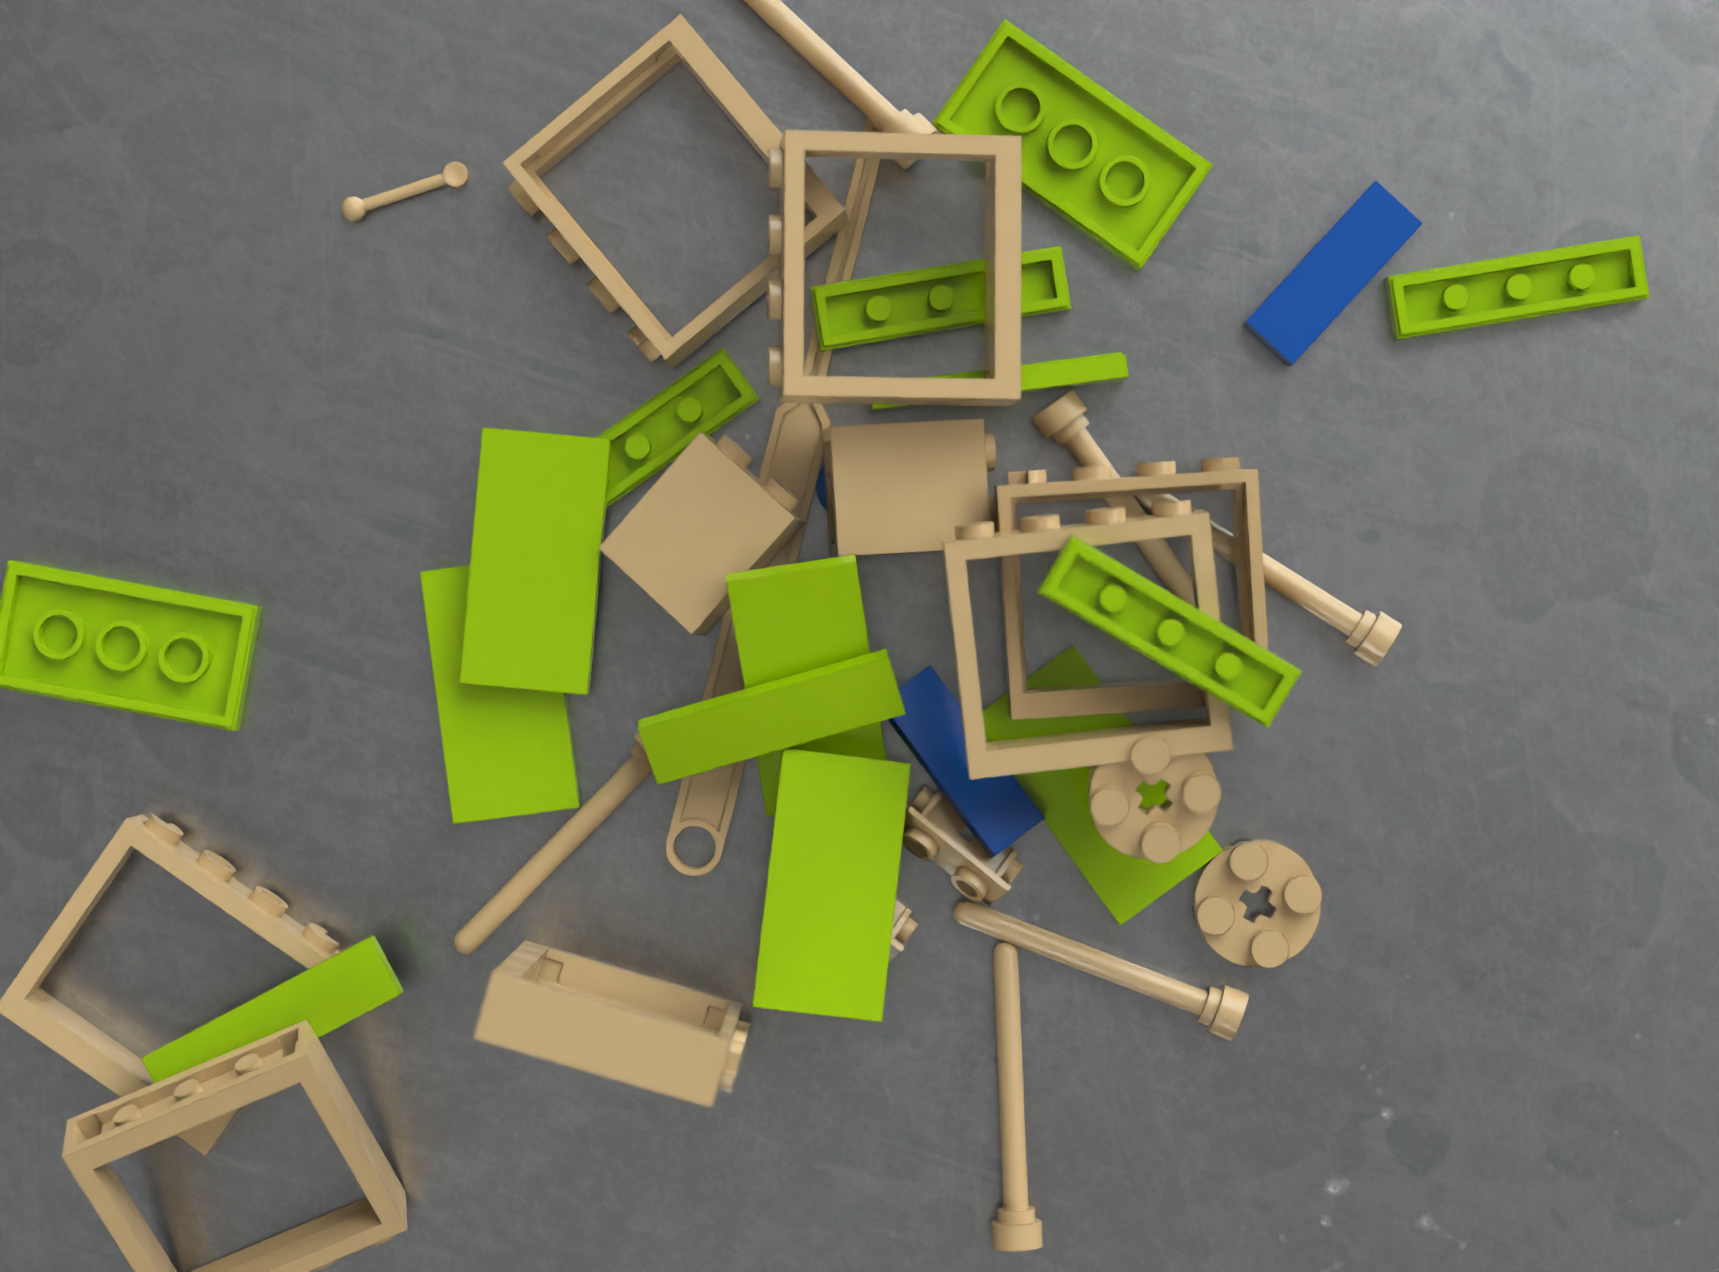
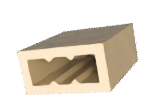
(905, 484)
(698, 526)

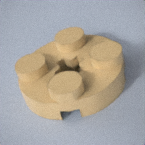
(1157, 830)
(1269, 938)

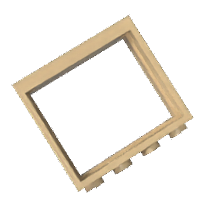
(593, 110)
(1002, 269)
(1097, 483)
(1084, 747)
(209, 876)
(613, 1023)
(215, 1090)

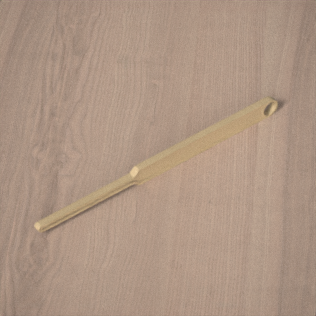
(795, 461)

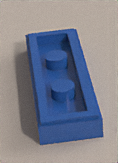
(1333, 273)
(991, 807)

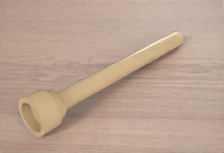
(840, 73)
(1067, 425)
(1366, 632)
(555, 850)
(1217, 1008)
(1016, 1222)

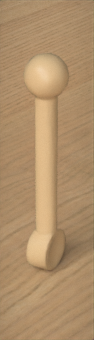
(453, 175)

